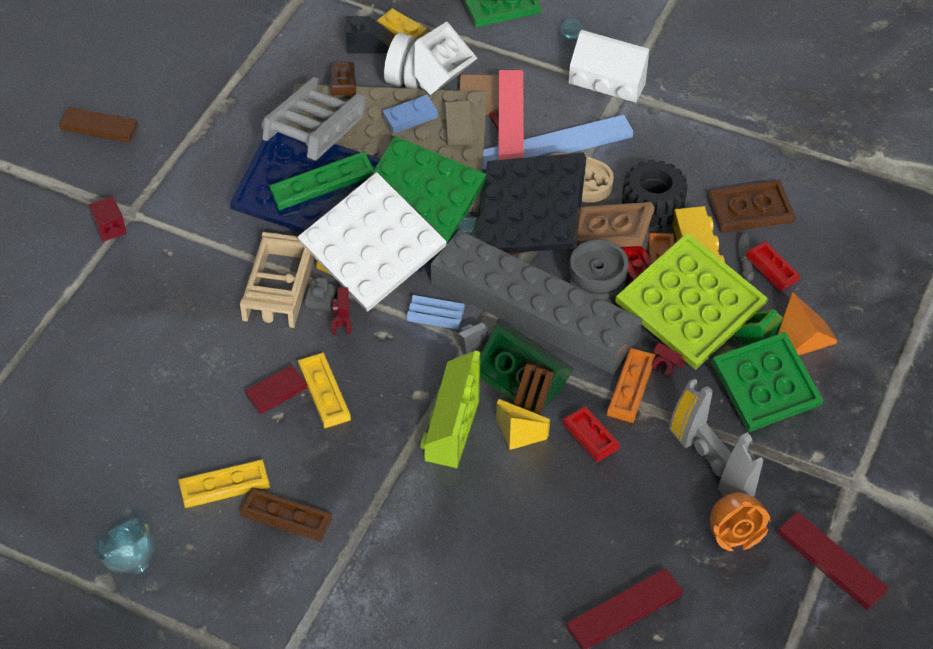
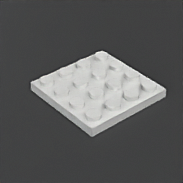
(372, 241)

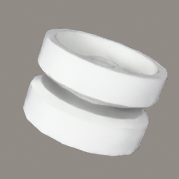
(401, 62)

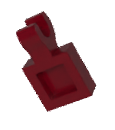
(341, 307)

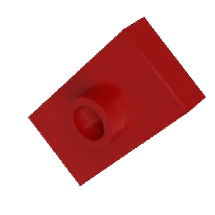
(773, 266)
(591, 434)

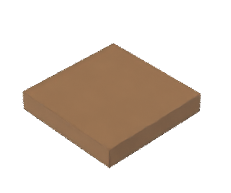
(483, 83)

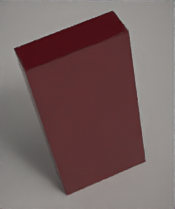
(276, 389)

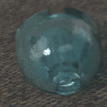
(128, 548)

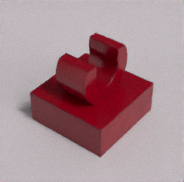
(667, 356)

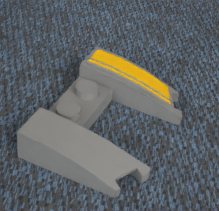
(688, 423)

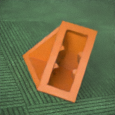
(805, 327)

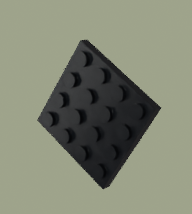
(532, 203)

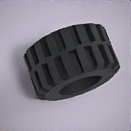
(656, 184)

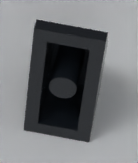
(366, 35)

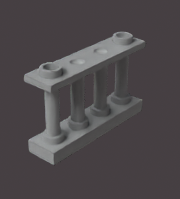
(324, 133)

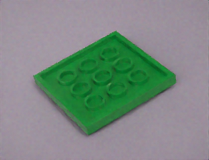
(431, 184)

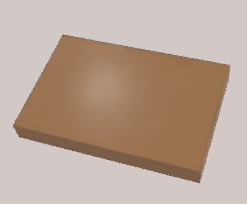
(617, 223)

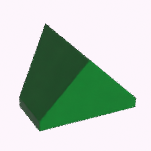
(759, 327)

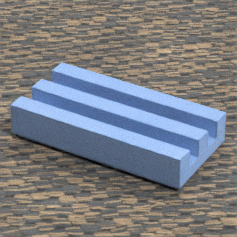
(437, 309)

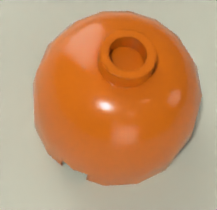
(738, 521)

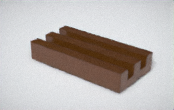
(524, 384)

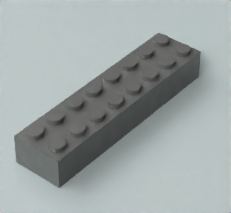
(536, 301)

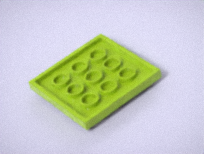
(691, 300)

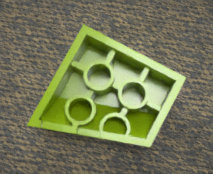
(453, 411)

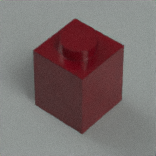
(107, 218)

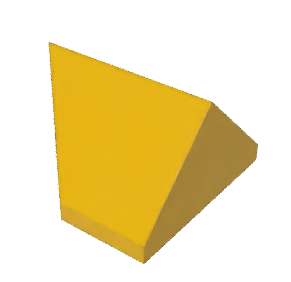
(520, 425)

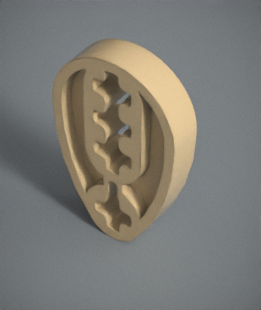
(598, 175)

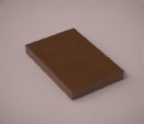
(750, 206)

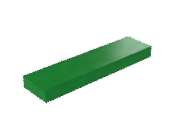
(321, 180)

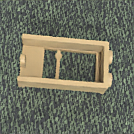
(271, 299)

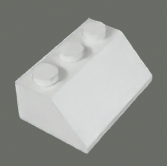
(440, 57)
(609, 66)

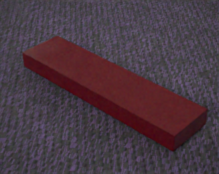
(832, 561)
(624, 609)

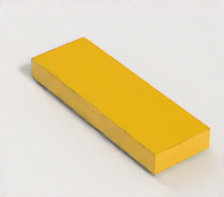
(324, 390)
(223, 483)

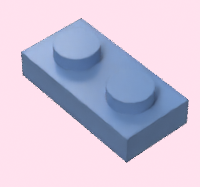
(410, 114)

